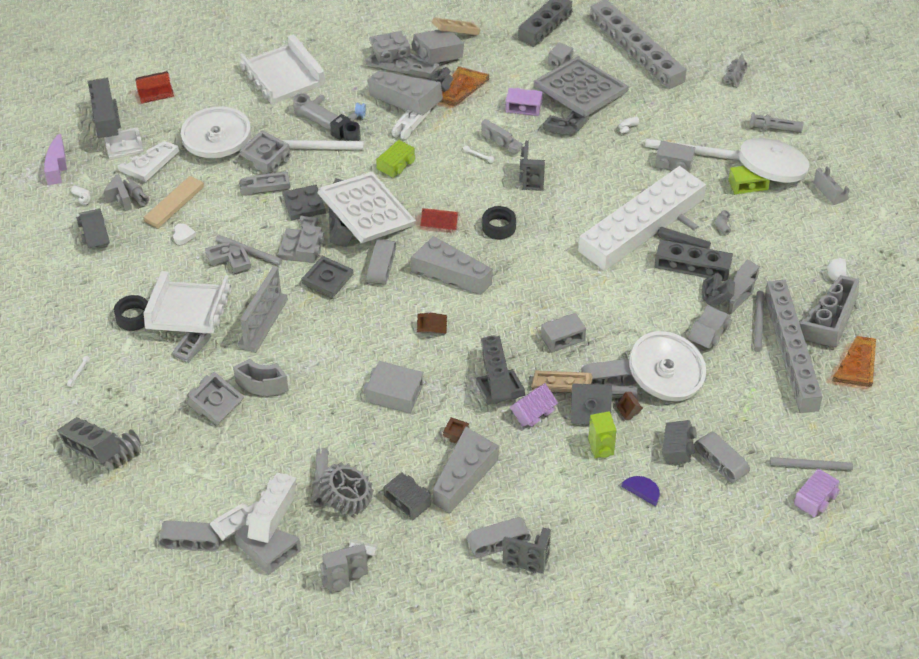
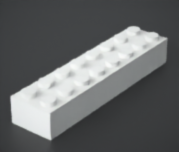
(641, 218)

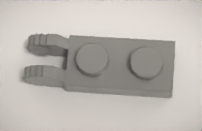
(264, 183)

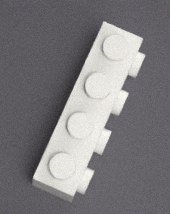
(271, 507)

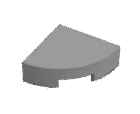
(310, 221)

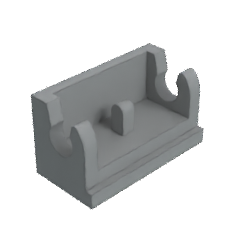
(829, 187)

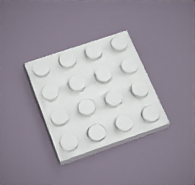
(366, 207)

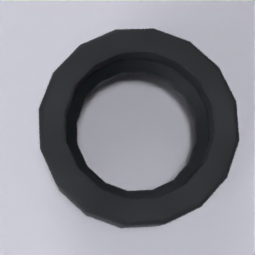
(501, 232)
(126, 303)

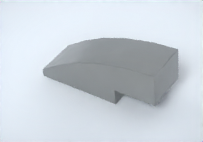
(744, 284)

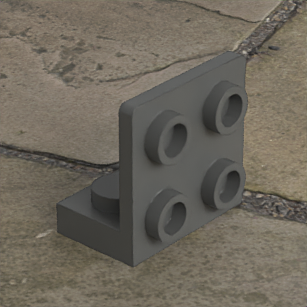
(533, 171)
(526, 554)

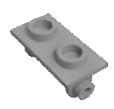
(736, 71)

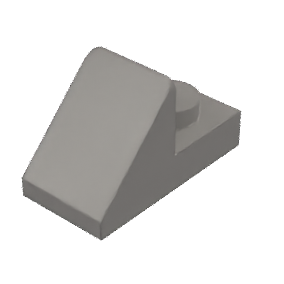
(117, 192)

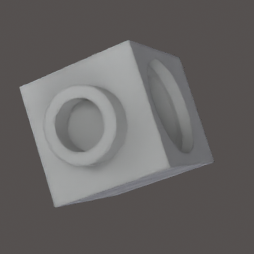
(559, 55)

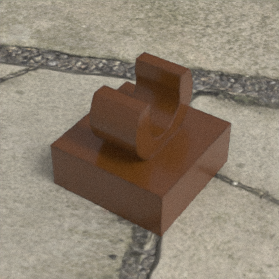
(629, 406)
(454, 429)

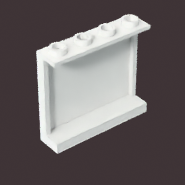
(284, 71)
(186, 305)

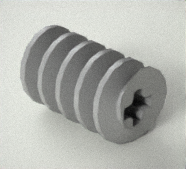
(128, 444)

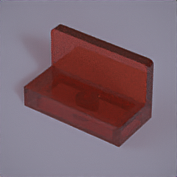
(154, 87)
(439, 218)

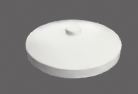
(216, 132)
(773, 160)
(667, 366)

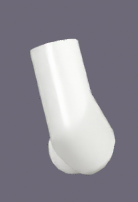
(623, 126)
(84, 195)

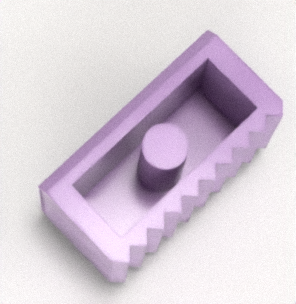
(524, 101)
(533, 405)
(817, 492)

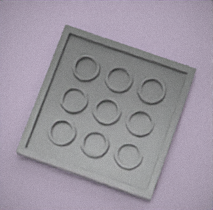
(581, 86)

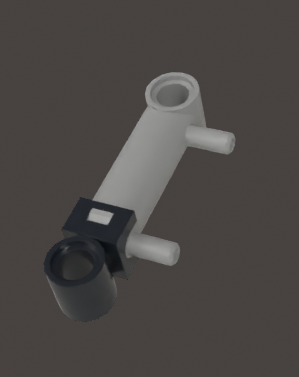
(340, 126)

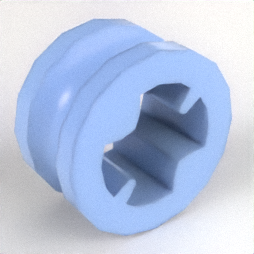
(360, 110)

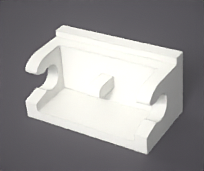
(124, 144)

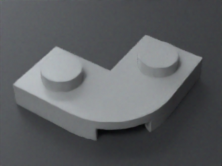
(224, 252)

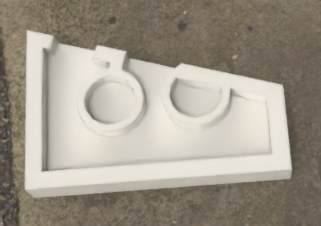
(148, 164)

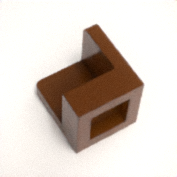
(431, 323)

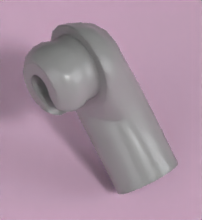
(721, 222)

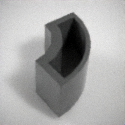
(93, 228)

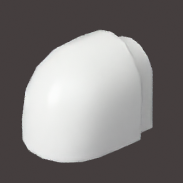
(836, 268)

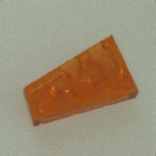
(463, 85)
(858, 364)

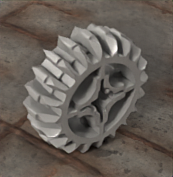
(340, 488)

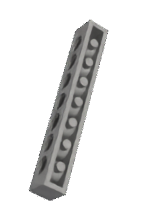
(638, 44)
(793, 347)

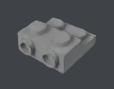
(390, 46)
(266, 152)
(301, 244)
(214, 398)
(343, 565)

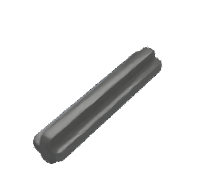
(682, 238)

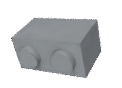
(673, 155)
(563, 332)

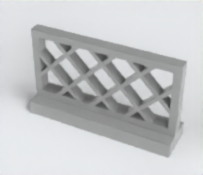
(262, 312)

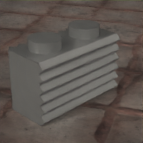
(678, 442)
(407, 495)

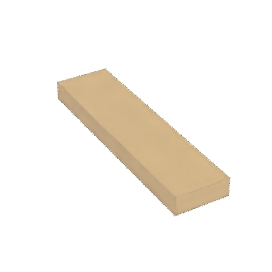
(173, 202)

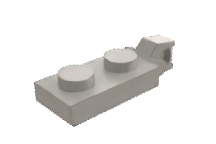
(500, 136)

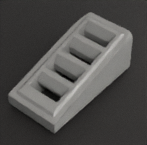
(200, 343)

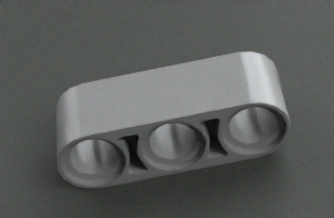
(381, 261)
(610, 372)
(722, 457)
(188, 536)
(490, 538)

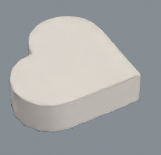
(183, 234)

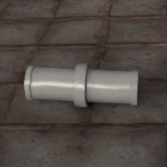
(136, 191)

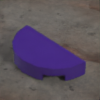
(643, 488)

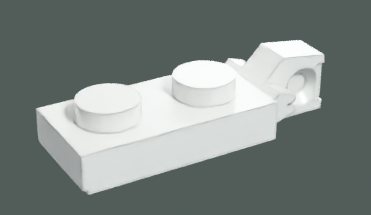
(231, 521)

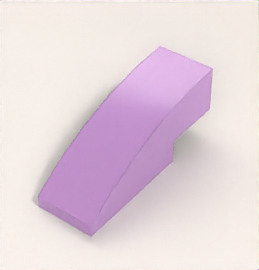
(55, 161)

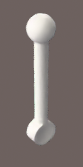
(466, 149)
(86, 359)

